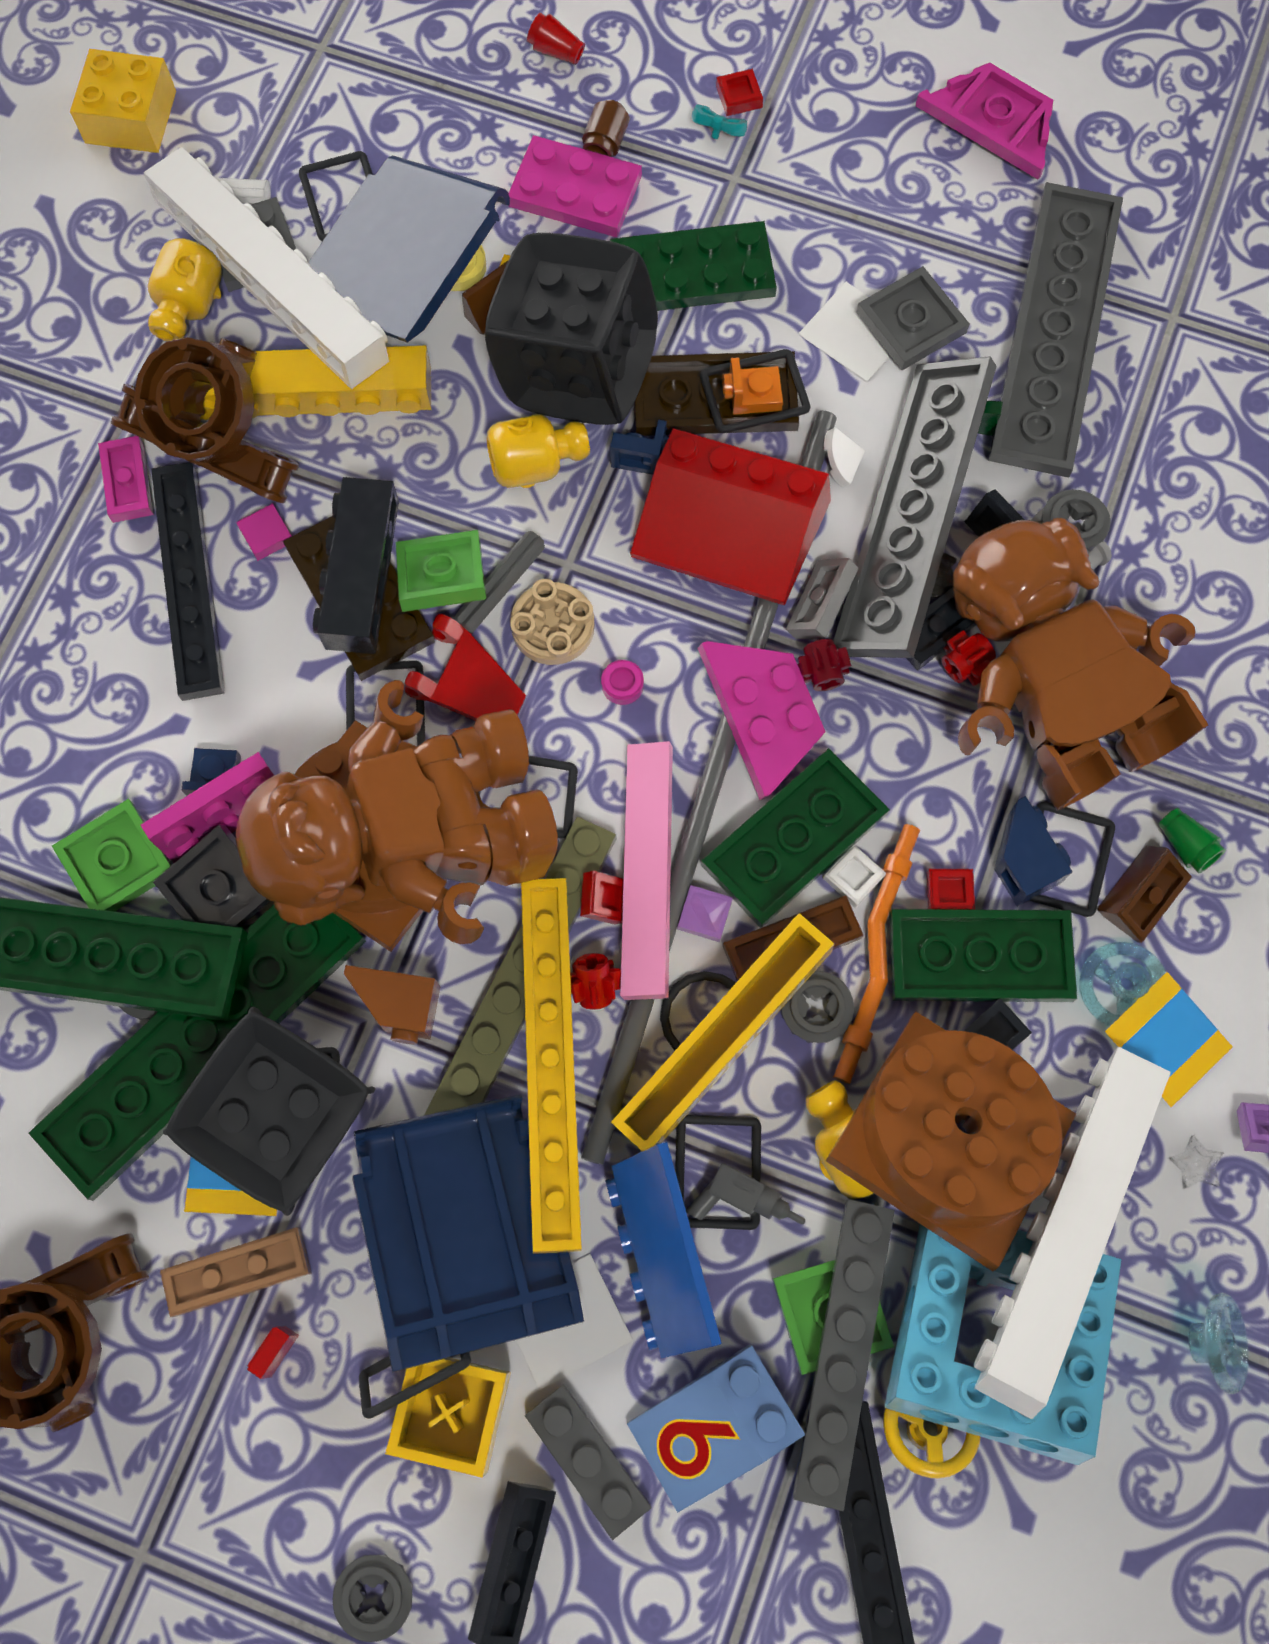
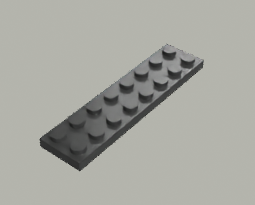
(1056, 330)
(915, 509)

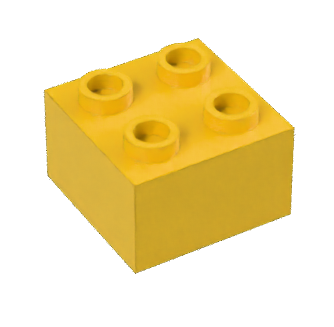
(123, 100)
(451, 1421)

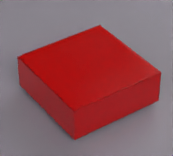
(739, 92)
(950, 889)
(602, 897)
(272, 1352)

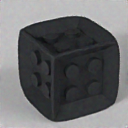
(572, 327)
(267, 1111)

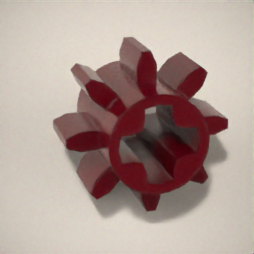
(824, 664)

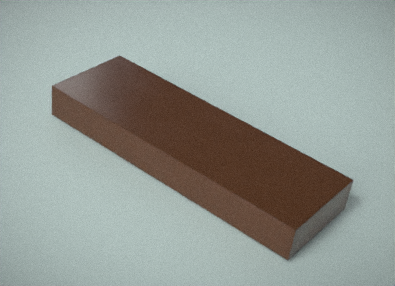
(832, 918)

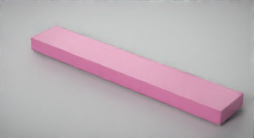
(647, 872)

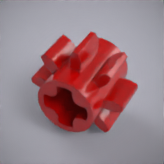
(967, 657)
(594, 981)

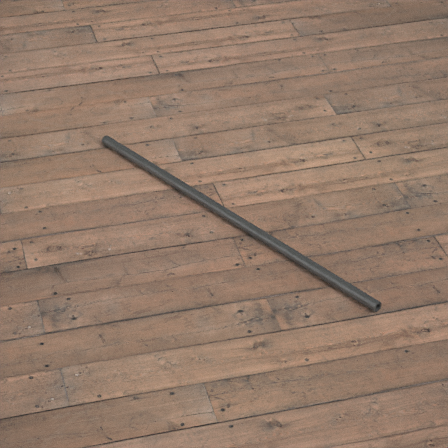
(687, 859)

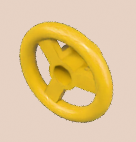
(935, 1465)

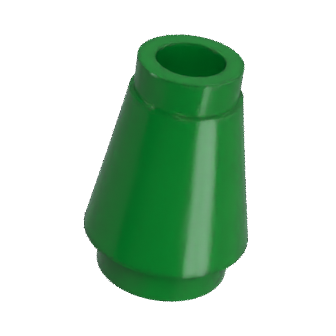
(1191, 840)

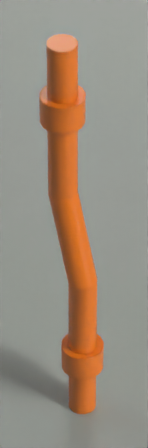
(858, 1036)

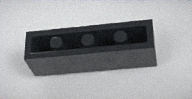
(357, 565)

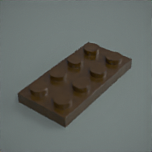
(676, 394)
(399, 631)

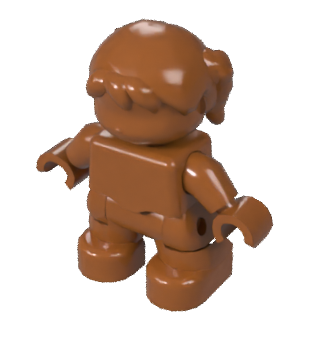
(1068, 669)
(406, 816)

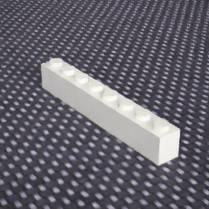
(268, 267)
(1071, 1234)

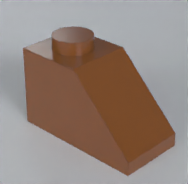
(398, 1001)

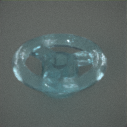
(1136, 973)
(1221, 1339)

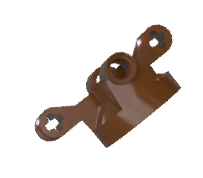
(169, 405)
(59, 1305)

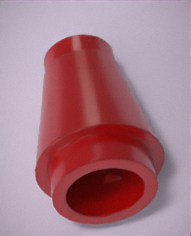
(554, 39)

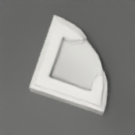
(843, 456)

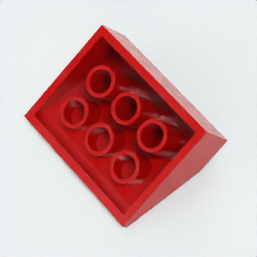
(731, 516)

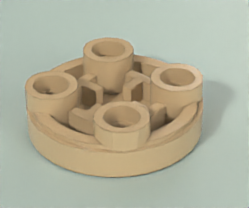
(552, 622)

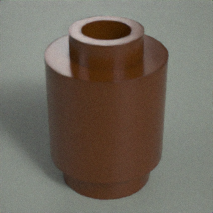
(606, 128)

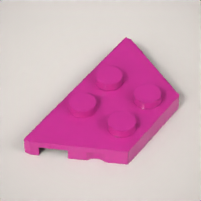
(996, 114)
(764, 708)

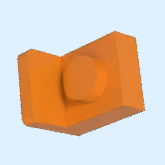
(752, 389)

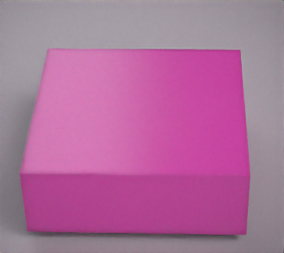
(264, 531)

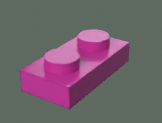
(125, 479)

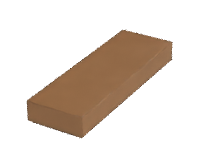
(235, 1272)

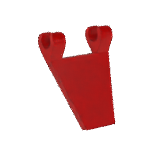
(472, 678)

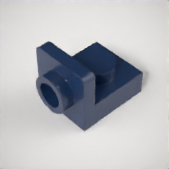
(636, 452)
(208, 765)

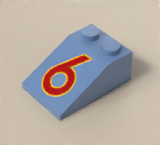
(715, 1428)

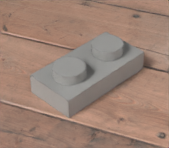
(822, 598)

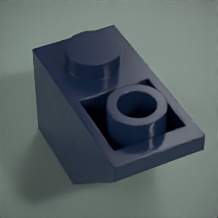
(1028, 855)

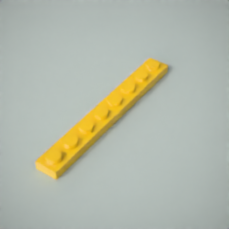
(550, 1068)

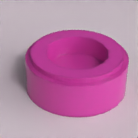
(622, 682)

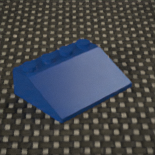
(664, 1253)

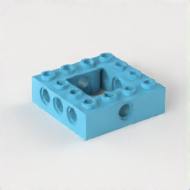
(942, 1391)

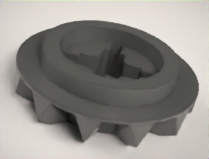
(1081, 506)
(839, 1009)
(348, 1595)

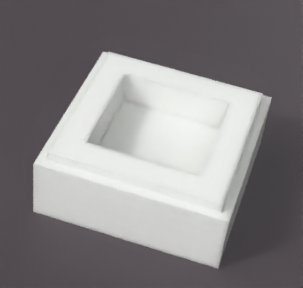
(854, 876)

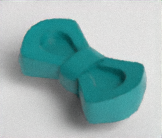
(705, 116)

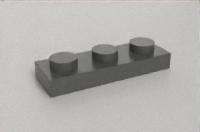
(588, 1462)

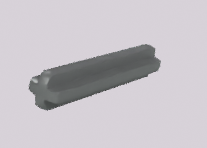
(501, 580)

